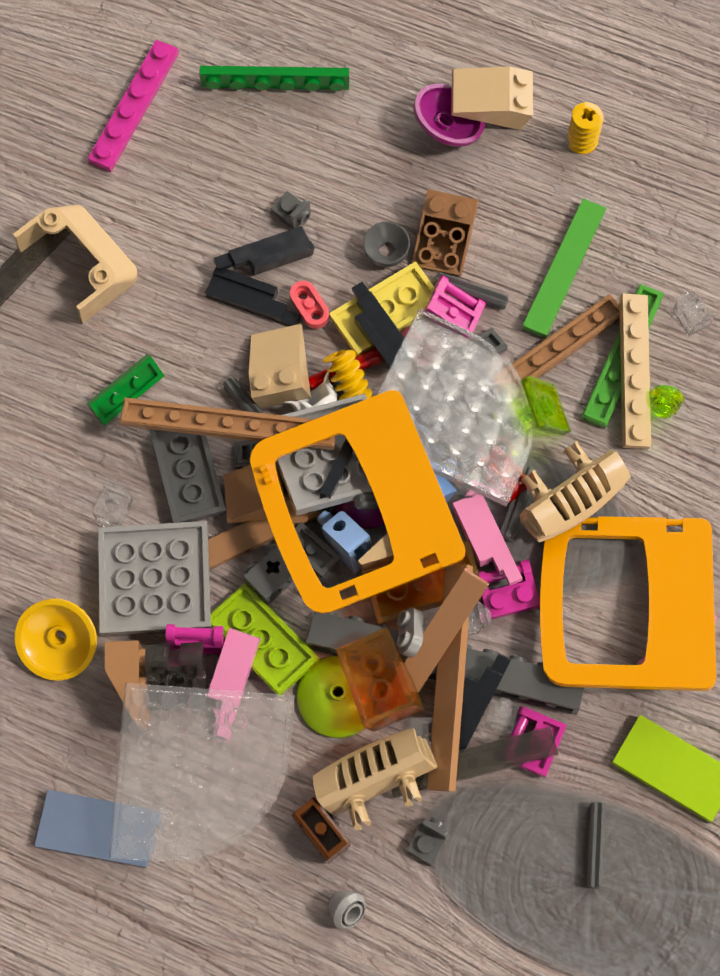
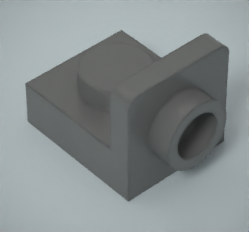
(291, 210)
(428, 840)

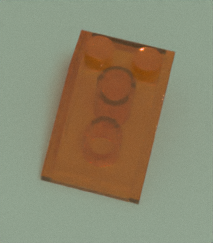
(379, 680)

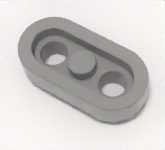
(410, 632)

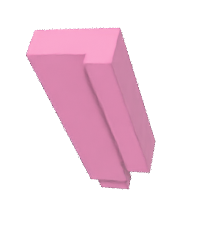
(485, 537)
(235, 661)

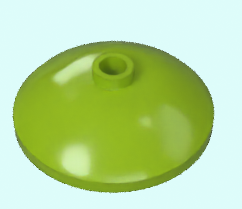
(320, 708)

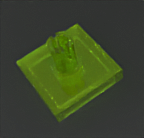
(545, 406)

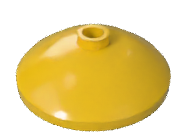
(44, 650)

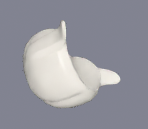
(321, 395)

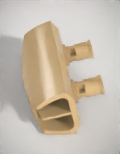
(576, 497)
(372, 772)

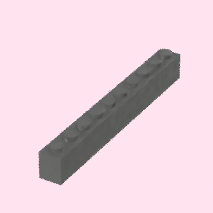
(520, 681)

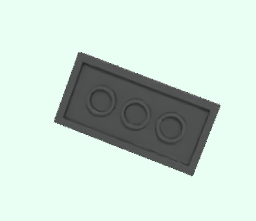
(188, 476)

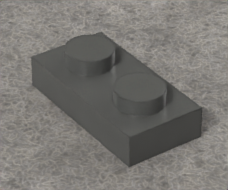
(319, 554)

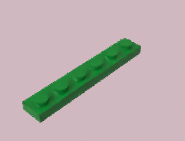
(274, 77)

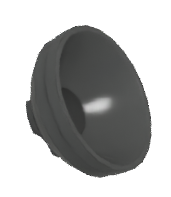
(386, 234)

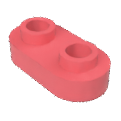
(310, 306)

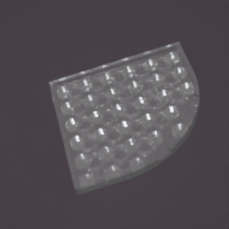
(464, 406)
(196, 769)

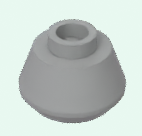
(346, 908)

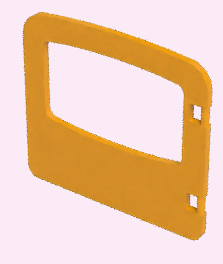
(402, 484)
(680, 607)

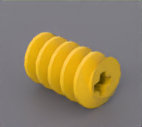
(585, 128)
(348, 374)

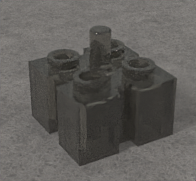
(176, 667)

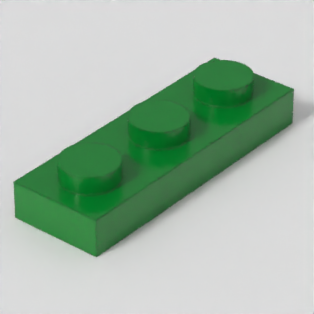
(128, 385)

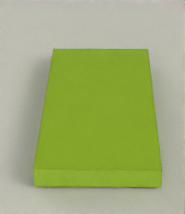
(281, 654)
(671, 767)

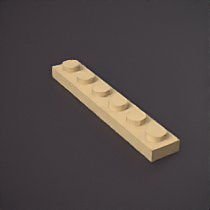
(635, 371)

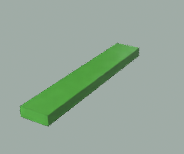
(564, 268)
(608, 387)

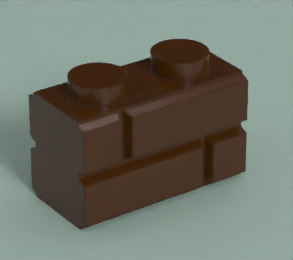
(321, 830)

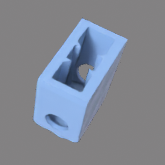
(345, 537)

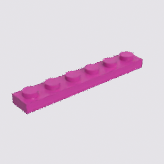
(133, 106)

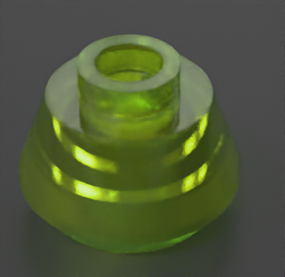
(665, 400)

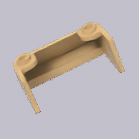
(113, 269)

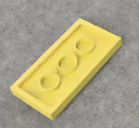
(398, 295)

